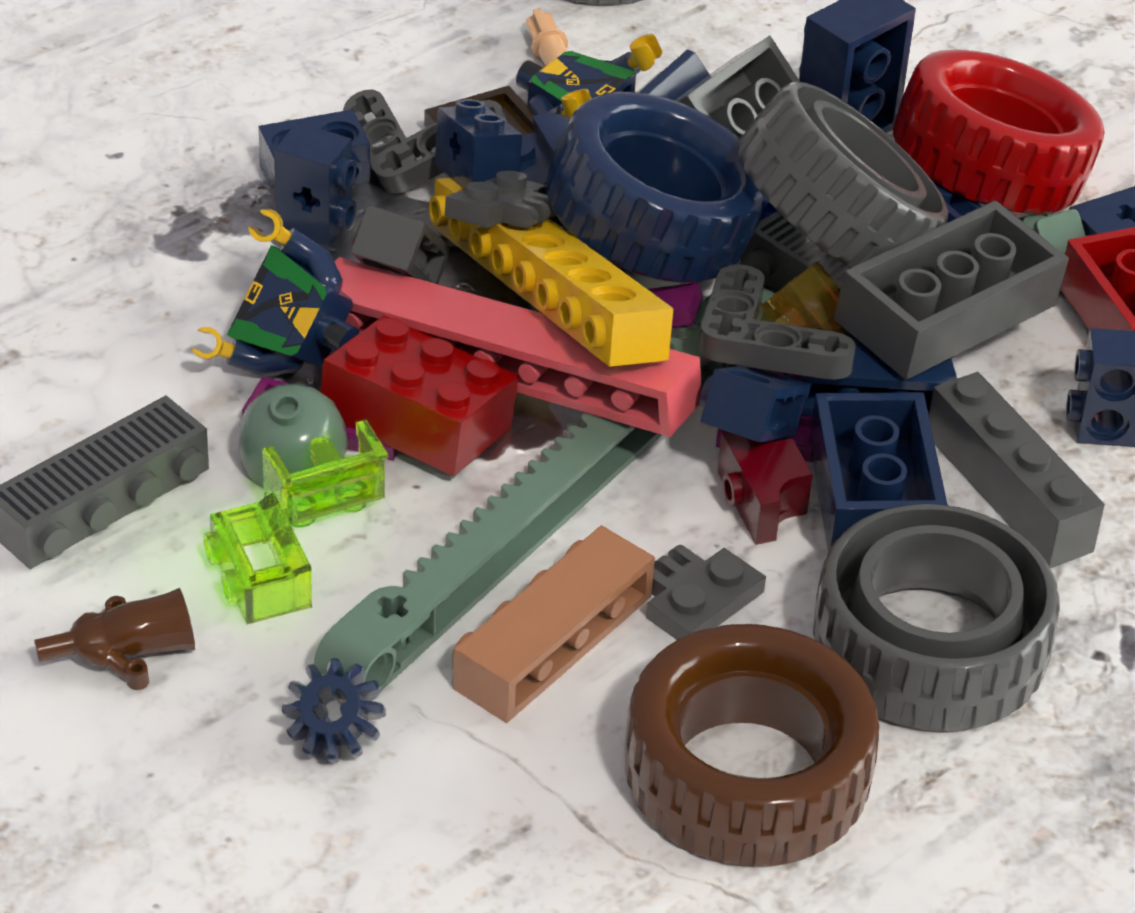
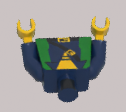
(577, 77)
(290, 310)

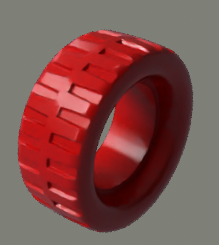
(998, 131)

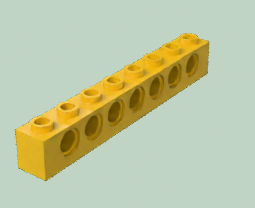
(566, 283)

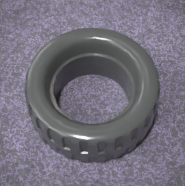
(838, 175)
(928, 675)

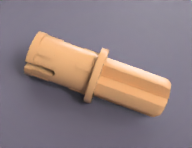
(547, 40)

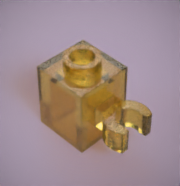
(806, 301)

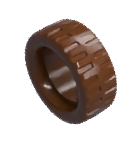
(764, 680)

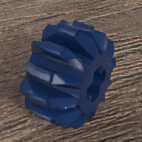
(311, 710)

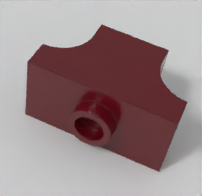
(764, 482)

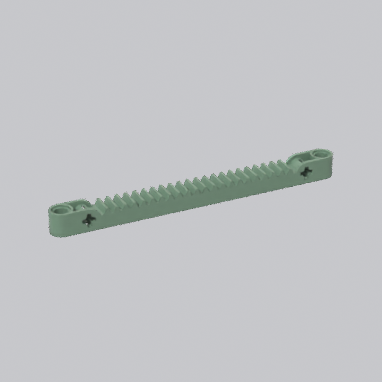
(402, 622)

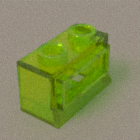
(332, 483)
(265, 591)

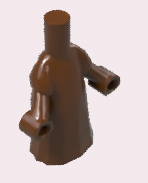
(122, 632)

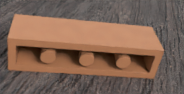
(552, 623)

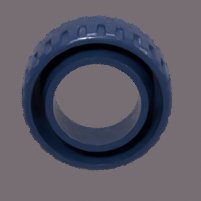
(654, 187)

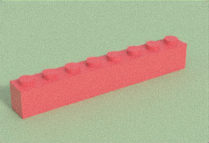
(531, 346)

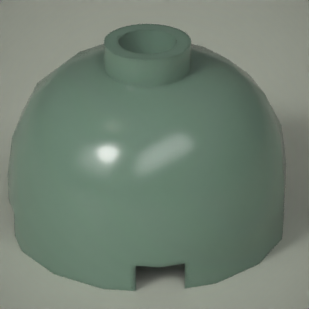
(288, 421)

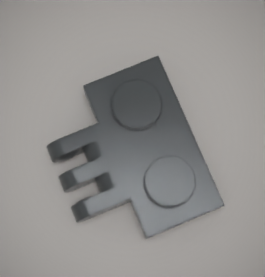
(501, 199)
(699, 592)

